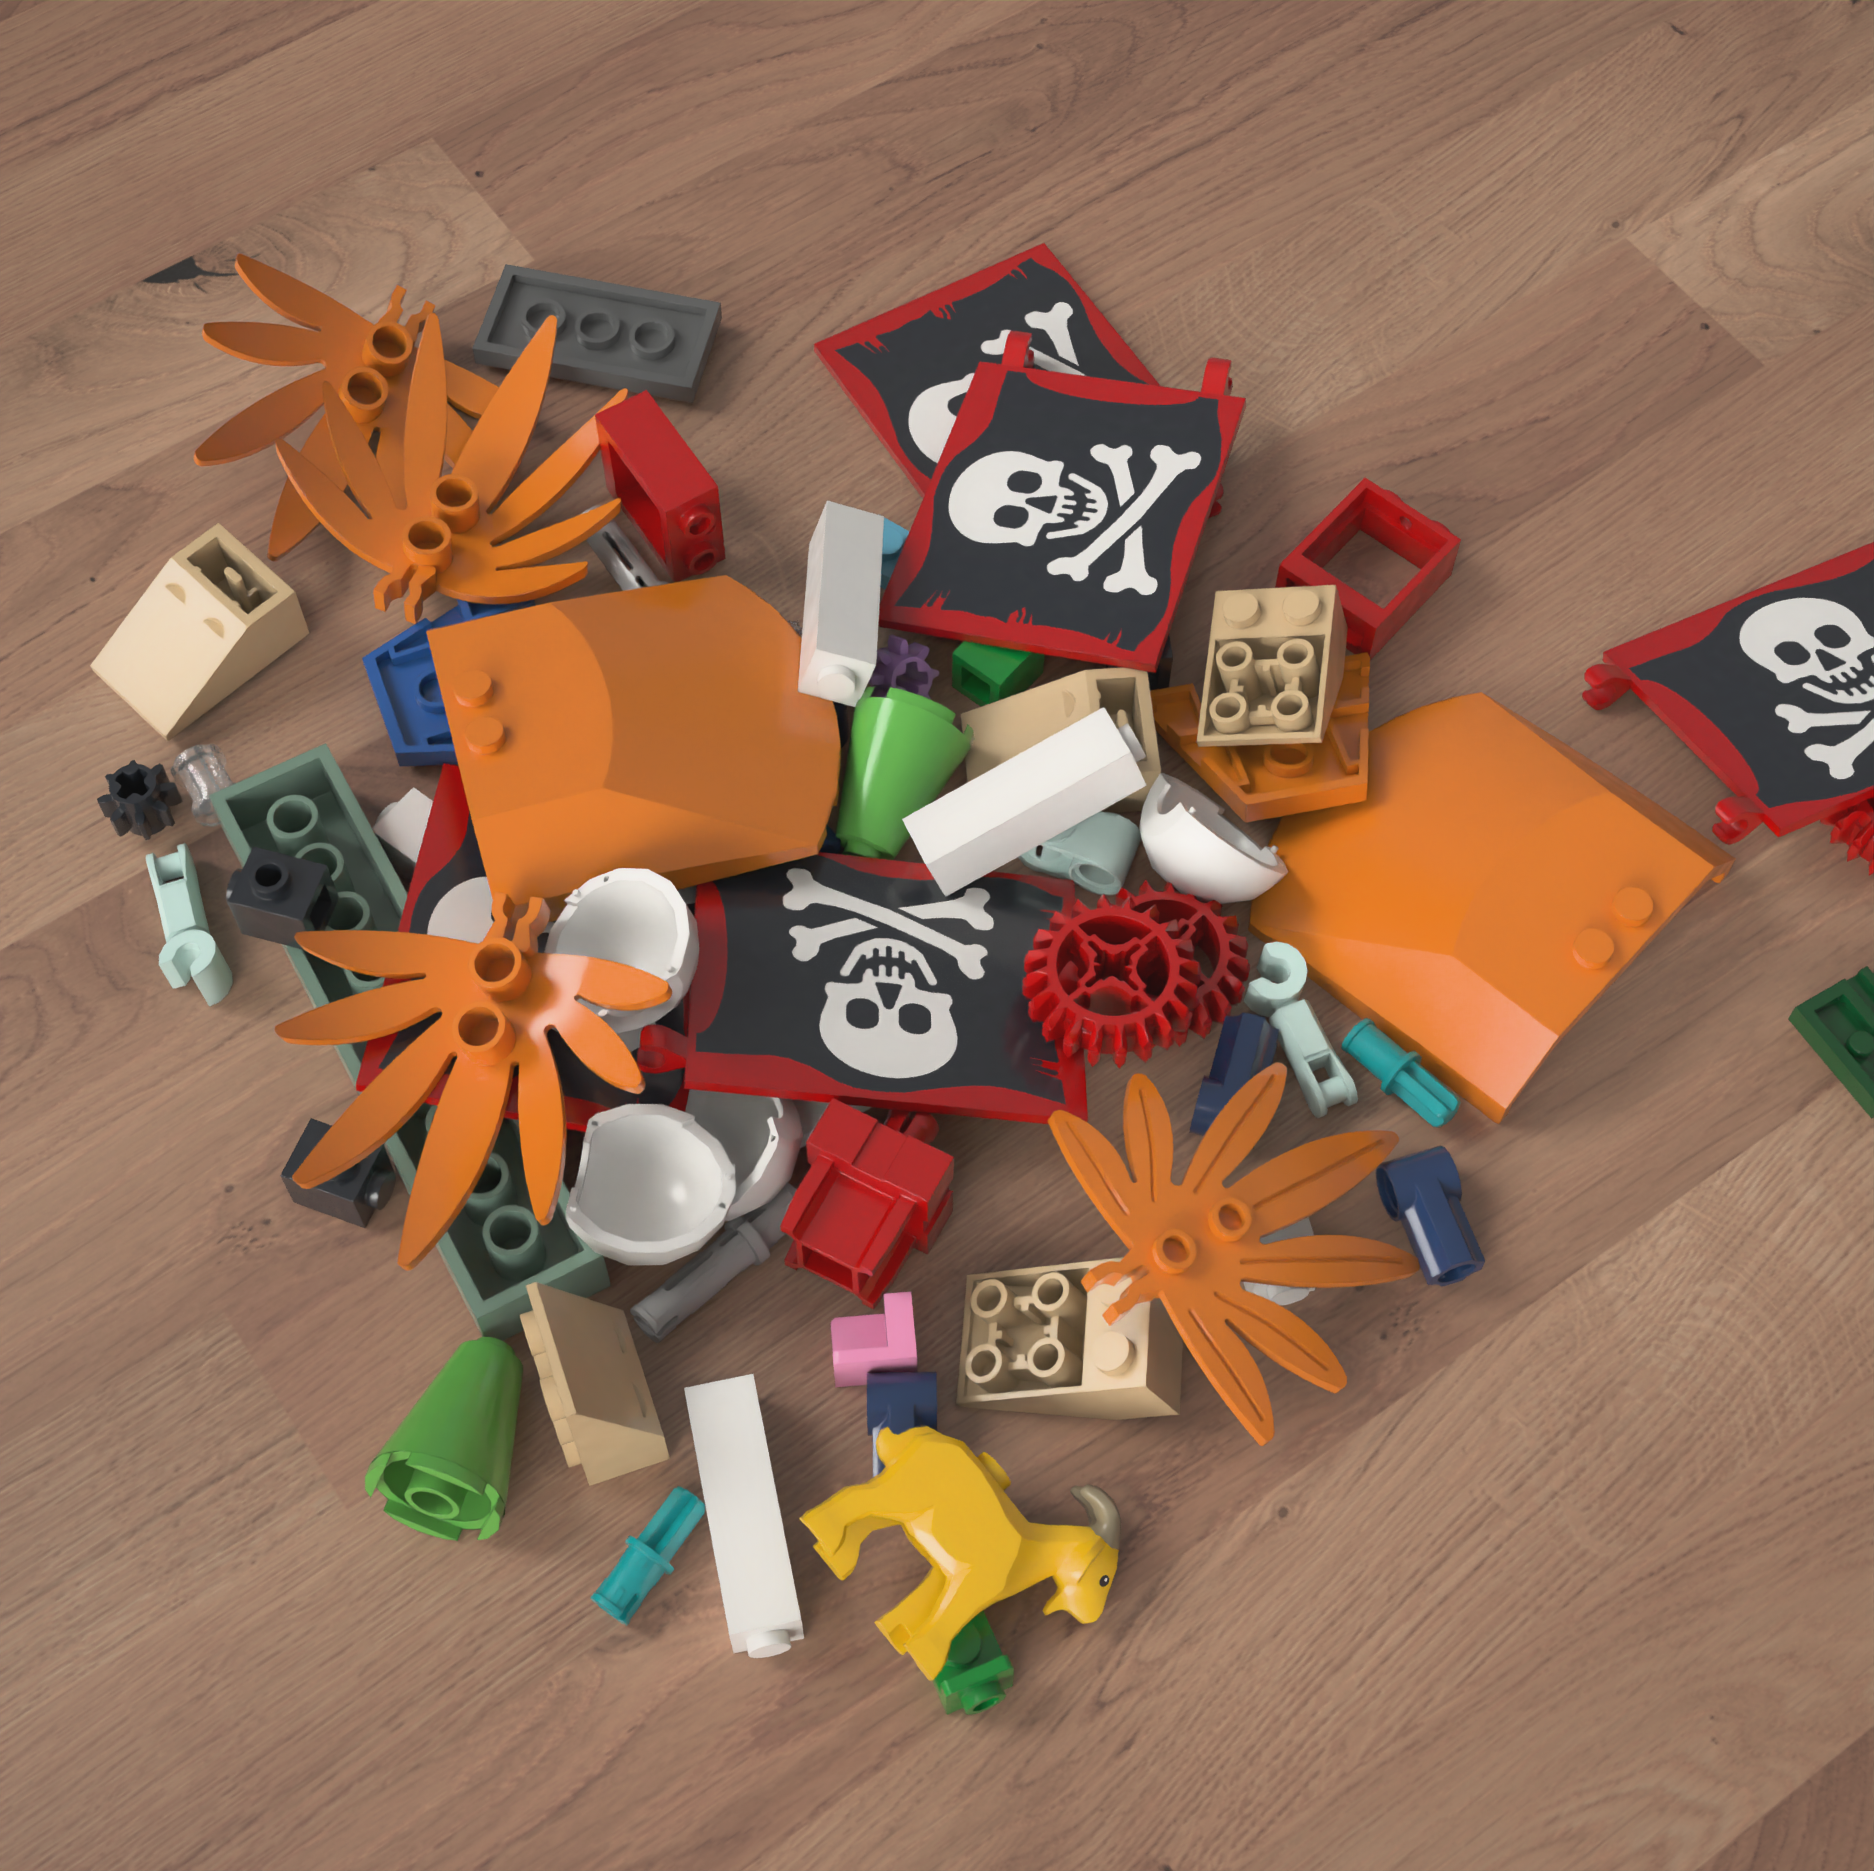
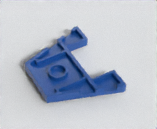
(409, 689)

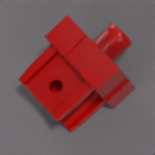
(868, 1198)

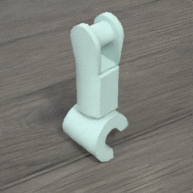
(188, 941)
(1299, 1027)

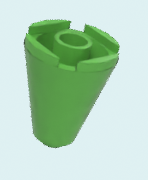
(895, 765)
(455, 1446)

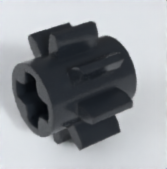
(139, 800)

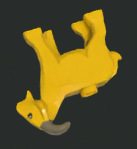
(971, 1537)

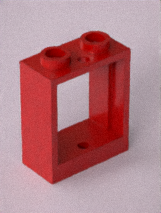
(661, 486)
(1382, 517)

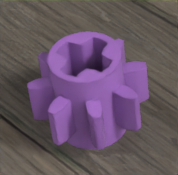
(902, 668)

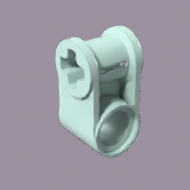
(1090, 853)

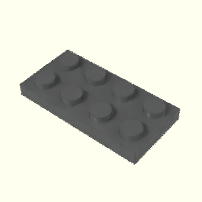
(604, 332)

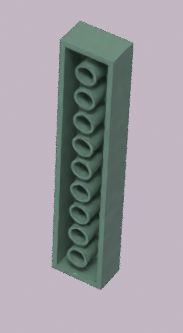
(495, 1240)

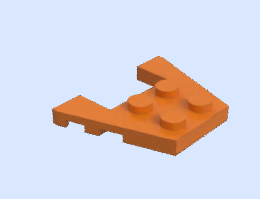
(1278, 778)

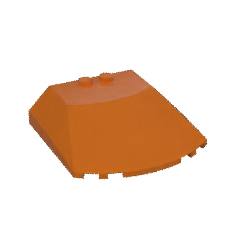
(636, 738)
(1479, 891)

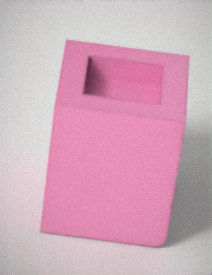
(875, 1342)

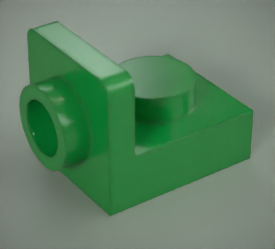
(974, 1670)

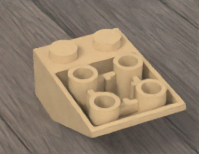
(200, 632)
(1272, 666)
(1034, 715)
(1046, 1349)
(592, 1384)

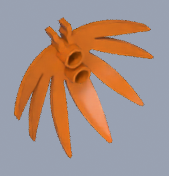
(362, 362)
(446, 529)
(495, 1016)
(1204, 1239)

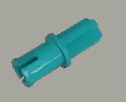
(1401, 1073)
(649, 1555)

